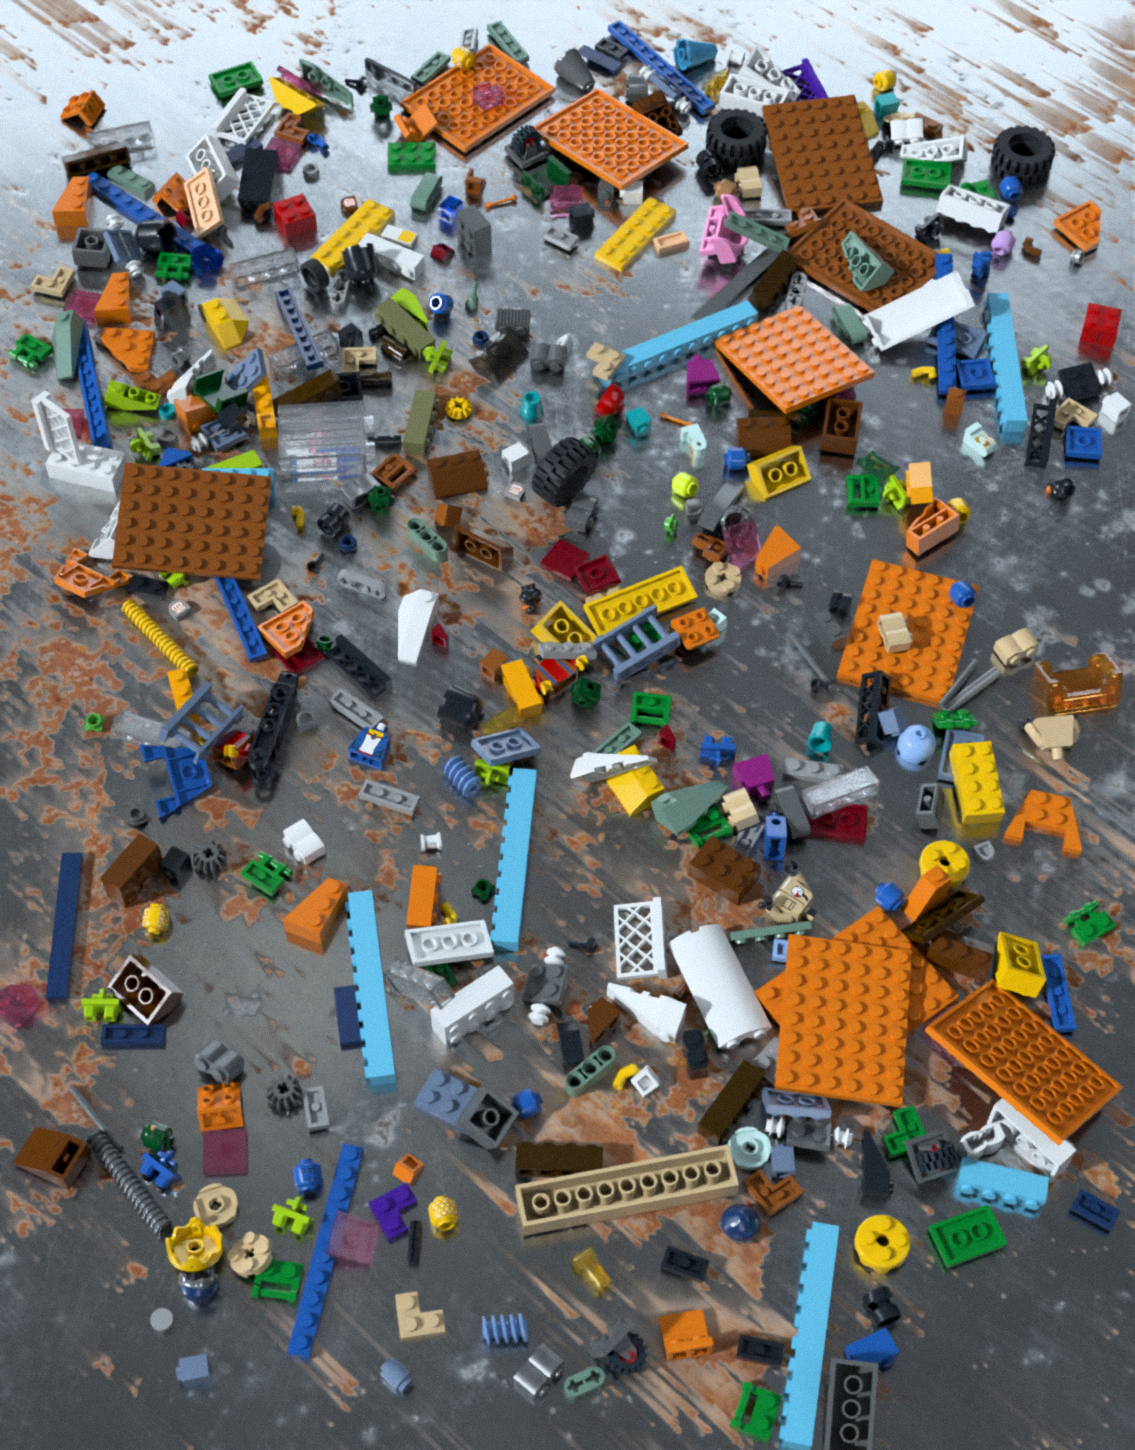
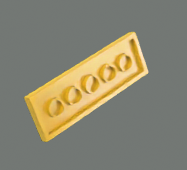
(367, 219)
(635, 234)
(664, 590)

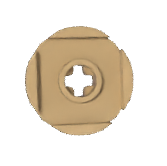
(726, 570)
(221, 1194)
(247, 1244)

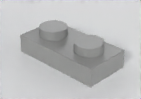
(560, 237)
(315, 1108)

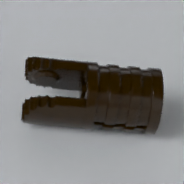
(395, 349)

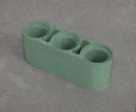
(426, 191)
(849, 324)
(427, 540)
(594, 1063)

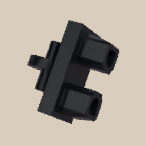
(931, 227)

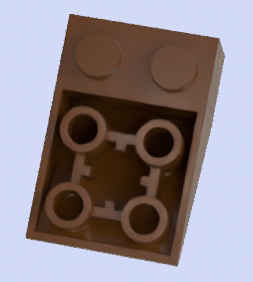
(658, 110)
(53, 1156)

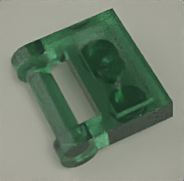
(878, 466)

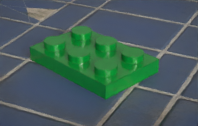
(231, 79)
(411, 155)
(926, 173)
(967, 1236)

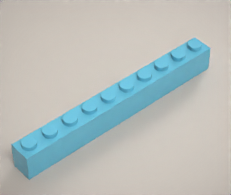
(684, 340)
(1005, 363)
(515, 860)
(371, 989)
(810, 1338)

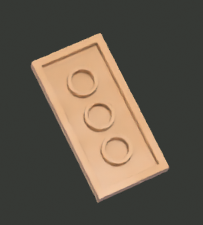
(204, 202)

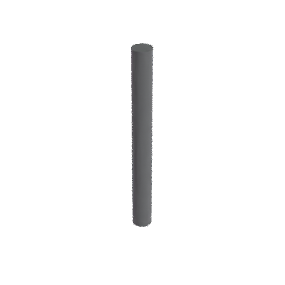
(811, 660)
(958, 683)
(95, 1117)

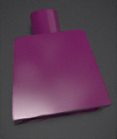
(700, 374)
(755, 776)

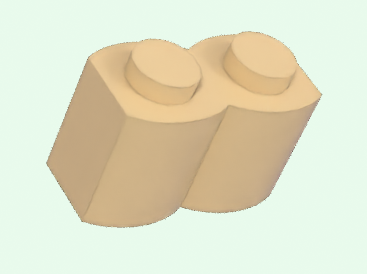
(748, 182)
(895, 632)
(1016, 646)
(740, 809)

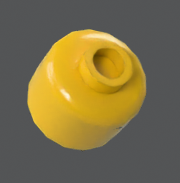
(884, 80)

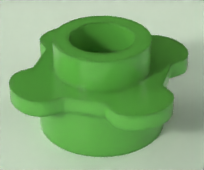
(671, 524)
(94, 718)

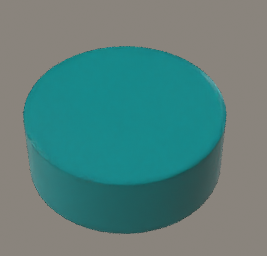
(167, 411)

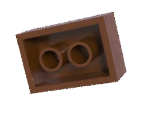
(841, 426)
(724, 870)
(132, 871)

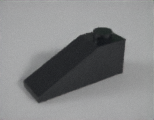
(874, 1172)

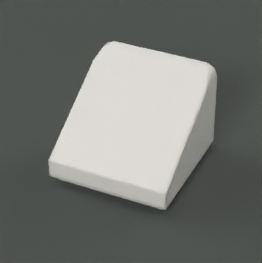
(645, 1081)

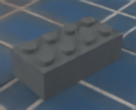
(850, 1405)

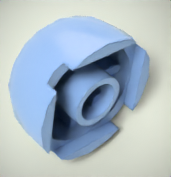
(916, 744)

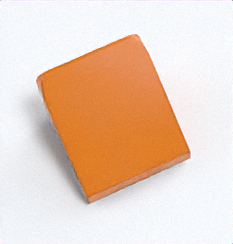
(408, 1168)

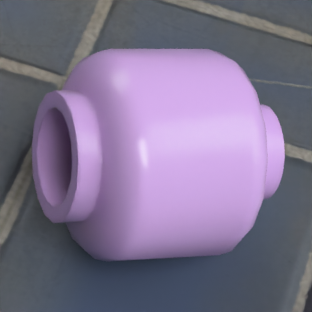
(1003, 243)

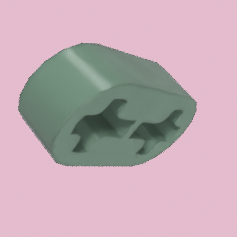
(582, 1377)

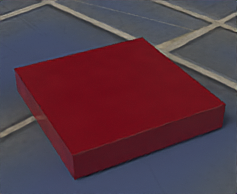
(563, 558)
(597, 575)
(302, 660)

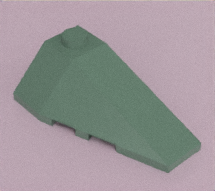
(325, 82)
(865, 264)
(66, 343)
(681, 808)

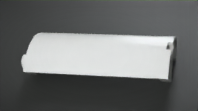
(918, 311)
(719, 986)

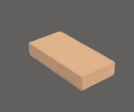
(671, 241)

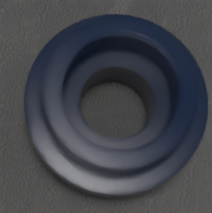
(480, 338)
(345, 540)

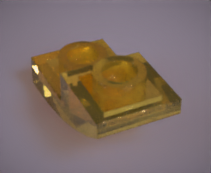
(716, 82)
(502, 721)

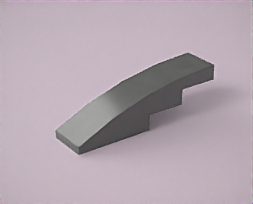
(722, 501)

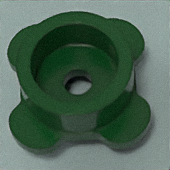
(324, 643)
(483, 883)

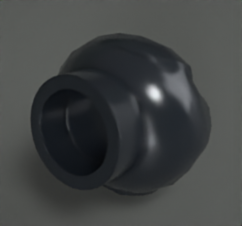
(1061, 488)
(528, 595)

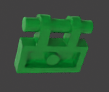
(173, 261)
(33, 347)
(956, 719)
(264, 878)
(1091, 929)

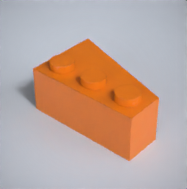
(74, 203)
(115, 301)
(193, 413)
(932, 527)
(423, 896)
(318, 911)

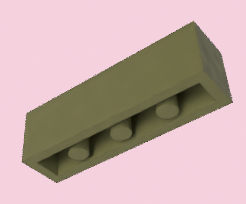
(403, 327)
(420, 422)

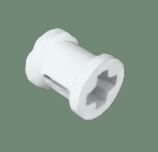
(736, 57)
(431, 842)

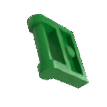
(981, 187)
(868, 491)
(650, 704)
(709, 822)
(279, 1273)
(763, 1413)

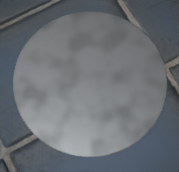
(270, 568)

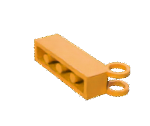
(264, 409)

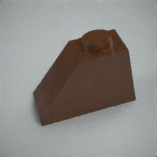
(601, 1020)

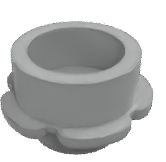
(1077, 256)

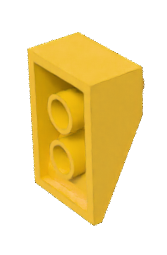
(562, 626)
(1019, 965)

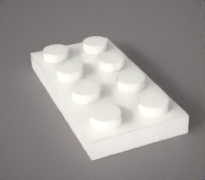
(449, 943)

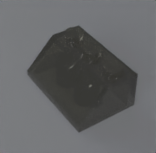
(499, 355)

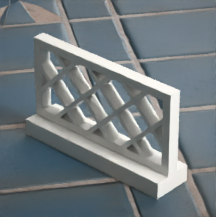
(231, 113)
(56, 428)
(658, 940)

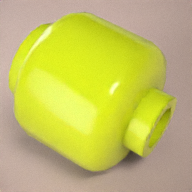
(685, 485)

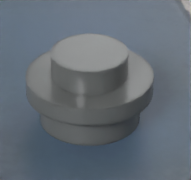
(136, 816)

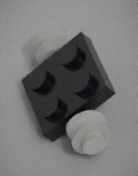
(1079, 382)

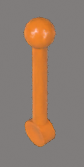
(488, 205)
(663, 416)

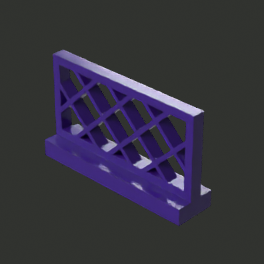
(808, 75)

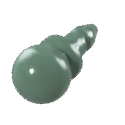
(472, 300)

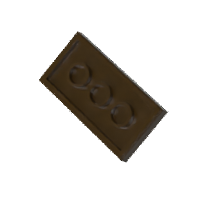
(942, 916)

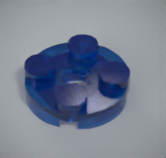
(209, 252)

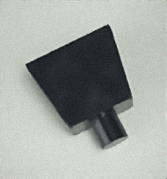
(170, 311)

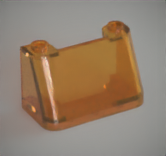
(1081, 688)

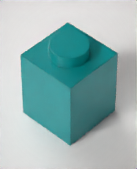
(886, 104)
(638, 422)

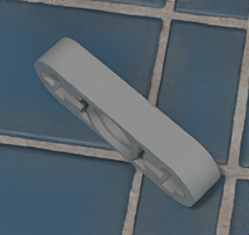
(799, 287)
(341, 294)
(362, 583)

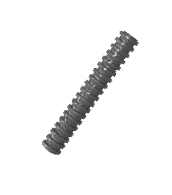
(129, 1181)

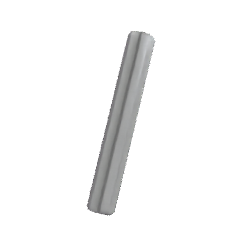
(972, 689)

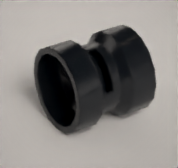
(841, 600)

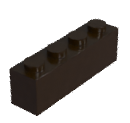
(96, 159)
(772, 280)
(317, 390)
(731, 1102)
(556, 1160)

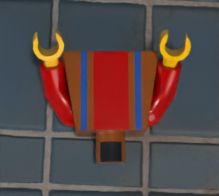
(557, 674)
(232, 748)

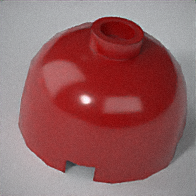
(611, 401)

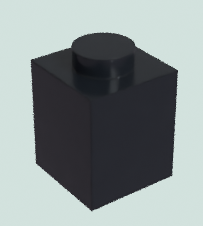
(581, 215)
(350, 336)
(232, 417)
(175, 864)

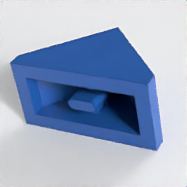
(174, 456)

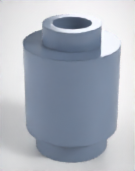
(396, 1374)

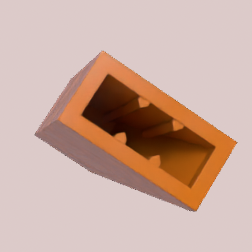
(776, 553)
(927, 893)

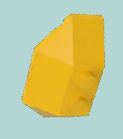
(294, 98)
(225, 320)

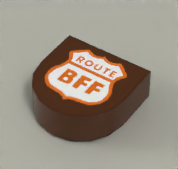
(349, 204)

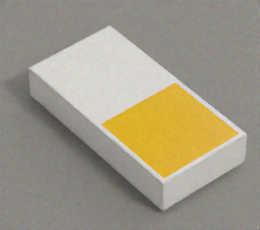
(399, 236)

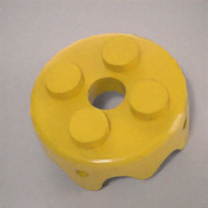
(948, 851)
(194, 1235)
(876, 1256)

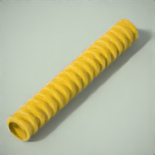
(159, 637)

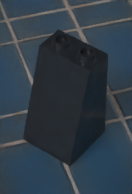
(259, 177)

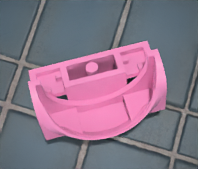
(719, 239)

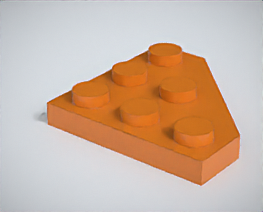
(1081, 225)
(130, 346)
(288, 629)

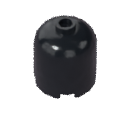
(156, 235)
(361, 263)
(461, 708)

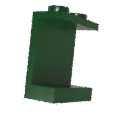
(553, 174)
(217, 393)

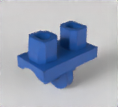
(981, 264)
(717, 751)
(152, 1163)

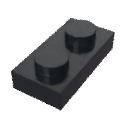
(611, 49)
(147, 587)
(685, 1264)
(760, 1351)

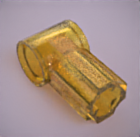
(587, 1264)

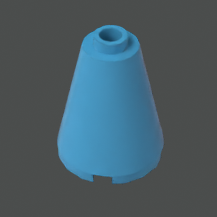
(692, 53)

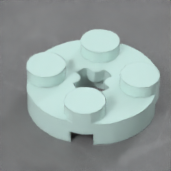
(757, 1140)

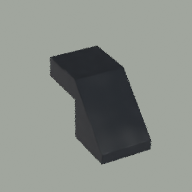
(570, 1042)

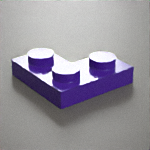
(388, 1209)

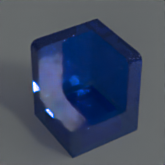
(449, 208)

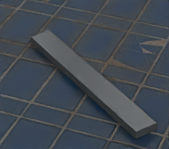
(737, 285)

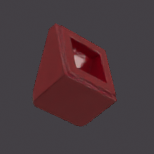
(184, 218)
(441, 252)
(440, 637)
(667, 738)

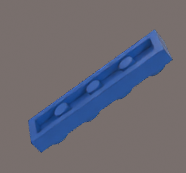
(1058, 994)

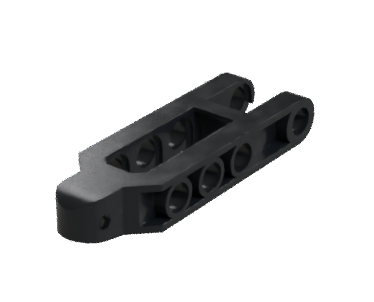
(263, 744)

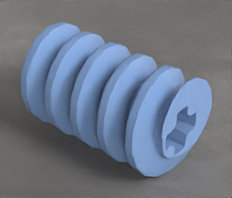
(462, 776)
(505, 1329)

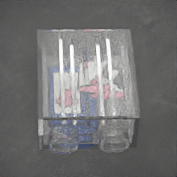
(324, 441)

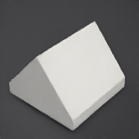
(566, 341)

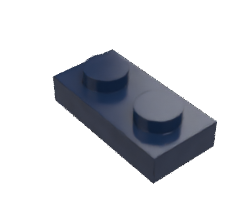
(1095, 1210)

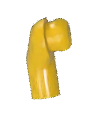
(931, 371)
(300, 516)
(623, 1074)

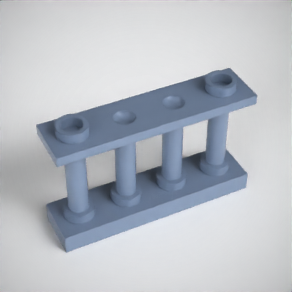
(638, 660)
(193, 705)

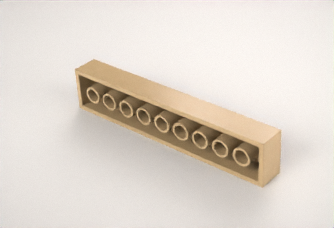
(626, 1189)

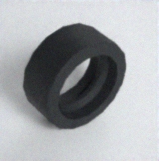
(314, 275)

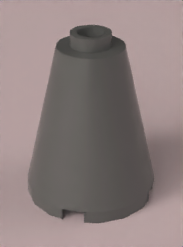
(574, 70)

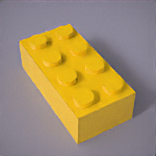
(976, 783)

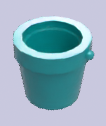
(531, 406)
(821, 737)

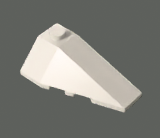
(762, 68)
(941, 150)
(184, 385)
(105, 545)
(414, 623)
(596, 766)
(659, 1015)

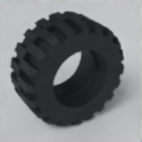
(737, 124)
(1026, 141)
(564, 471)

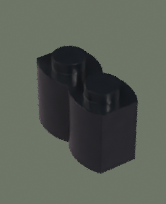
(695, 1054)

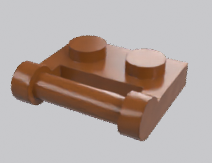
(390, 468)

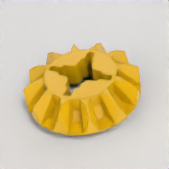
(456, 412)

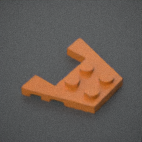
(84, 580)
(1048, 813)

